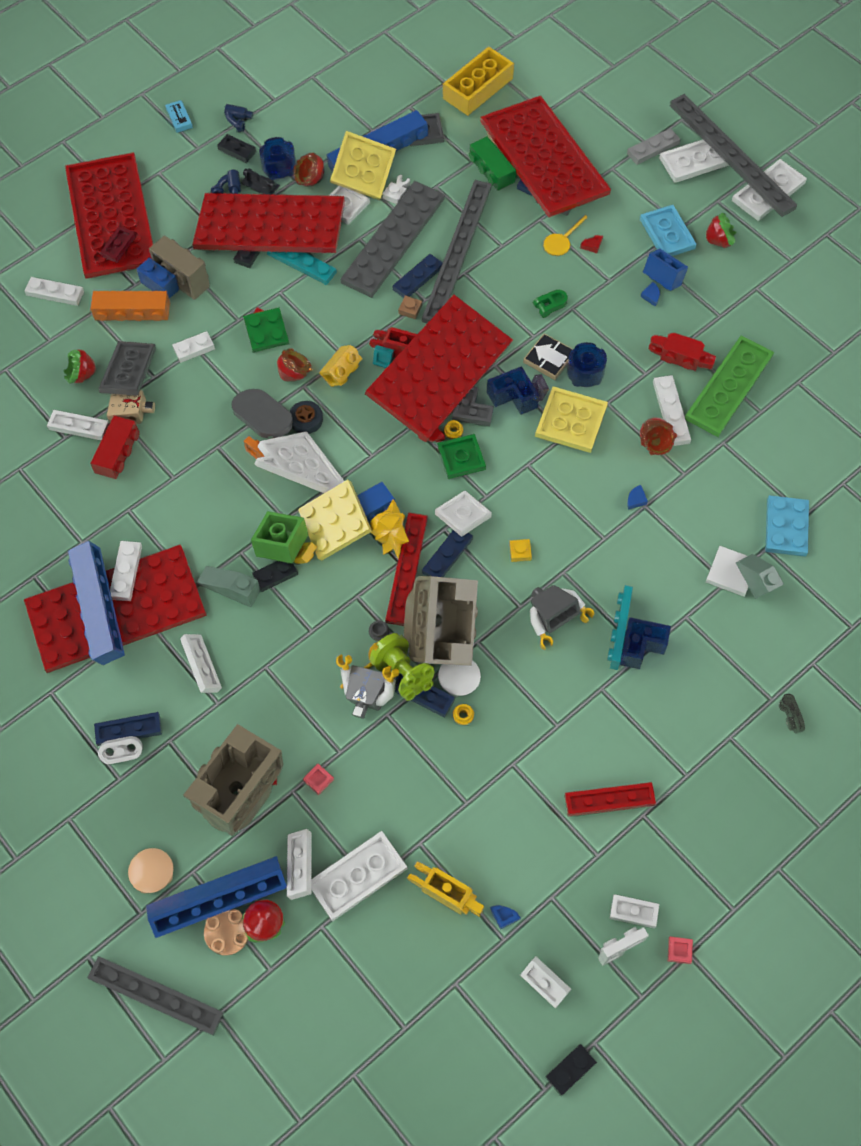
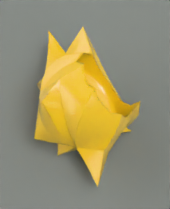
(389, 529)

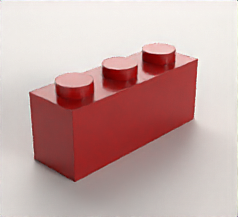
(115, 447)

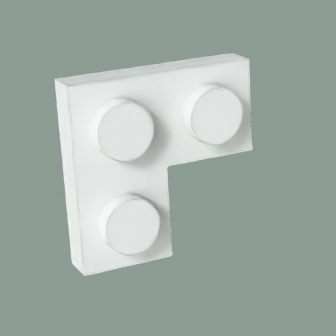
(614, 949)

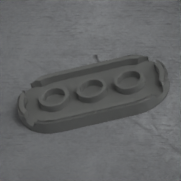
(262, 413)

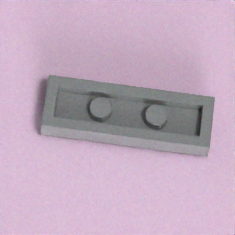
(653, 146)

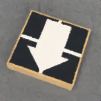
(548, 356)

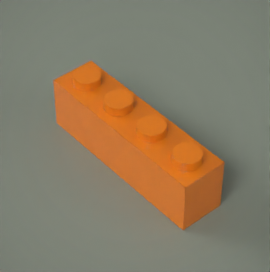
(130, 305)

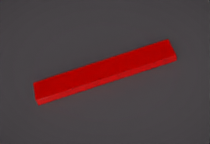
(406, 568)

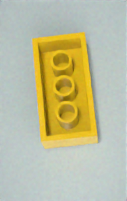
(478, 80)

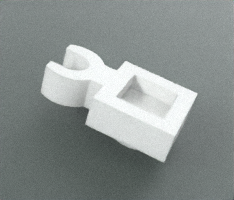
(396, 190)

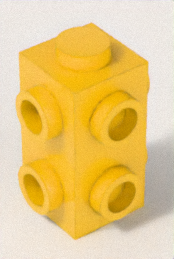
(341, 365)

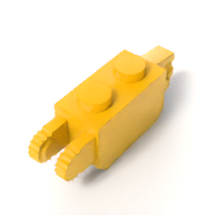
(447, 890)

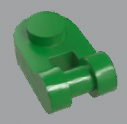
(557, 300)

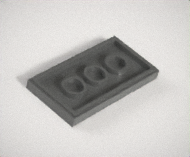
(127, 368)

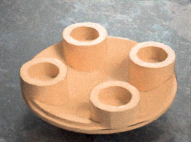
(150, 870)
(225, 932)

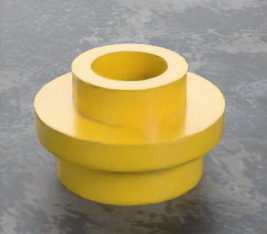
(453, 425)
(463, 708)

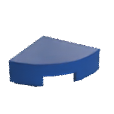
(651, 294)
(636, 498)
(504, 916)

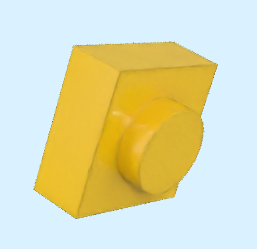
(520, 550)
(306, 553)

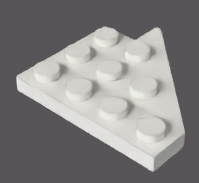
(299, 460)

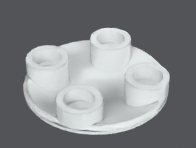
(459, 679)

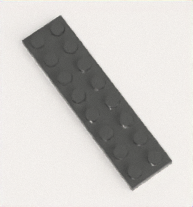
(392, 239)

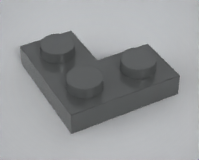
(471, 412)

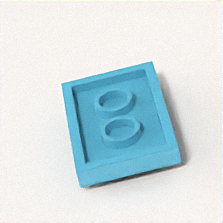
(668, 230)
(787, 526)

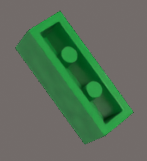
(492, 163)

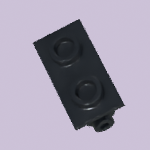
(259, 183)

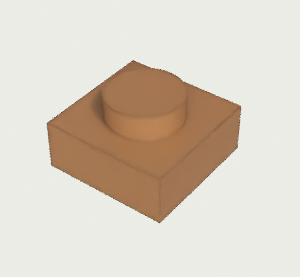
(410, 307)

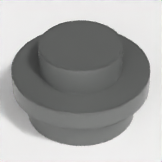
(378, 630)

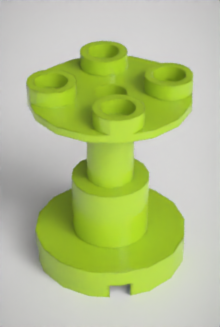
(392, 653)

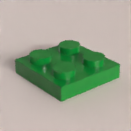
(266, 329)
(461, 456)

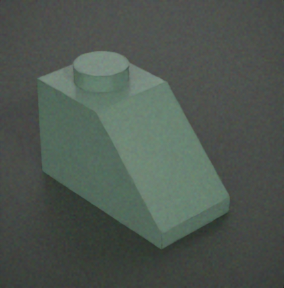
(759, 575)

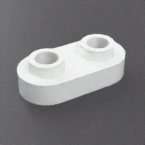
(121, 750)

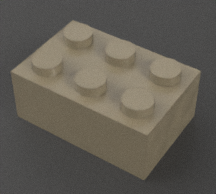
(188, 269)

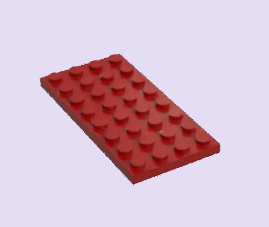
(545, 156)
(103, 197)
(269, 223)
(439, 367)
(160, 600)

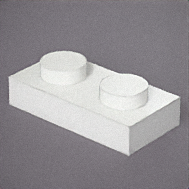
(193, 346)
(634, 911)
(545, 982)

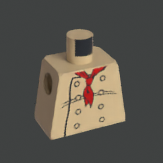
(129, 407)

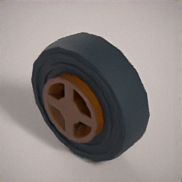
(312, 414)

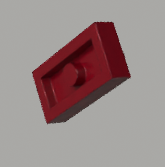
(118, 244)

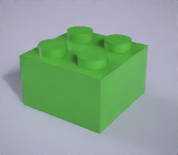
(279, 537)

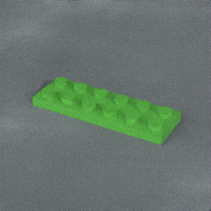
(729, 386)

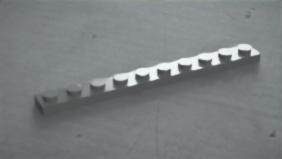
(733, 155)
(457, 249)

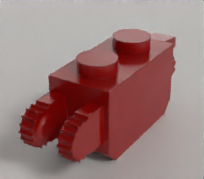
(392, 339)
(682, 351)

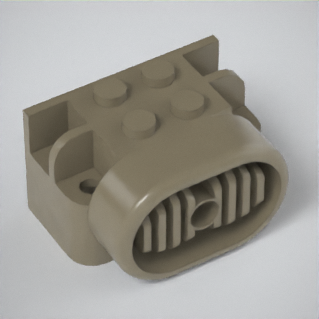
(441, 620)
(241, 765)

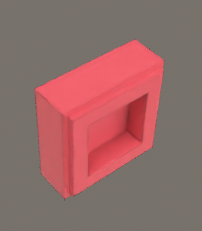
(318, 779)
(680, 950)

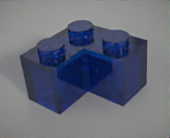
(513, 387)
(643, 637)

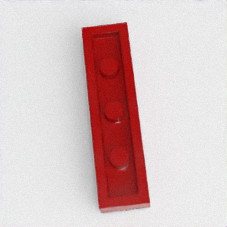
(610, 799)

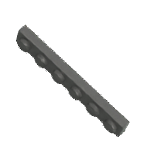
(155, 995)

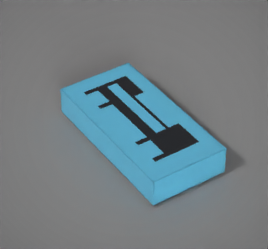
(178, 116)

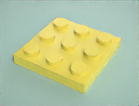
(362, 165)
(571, 419)
(335, 520)

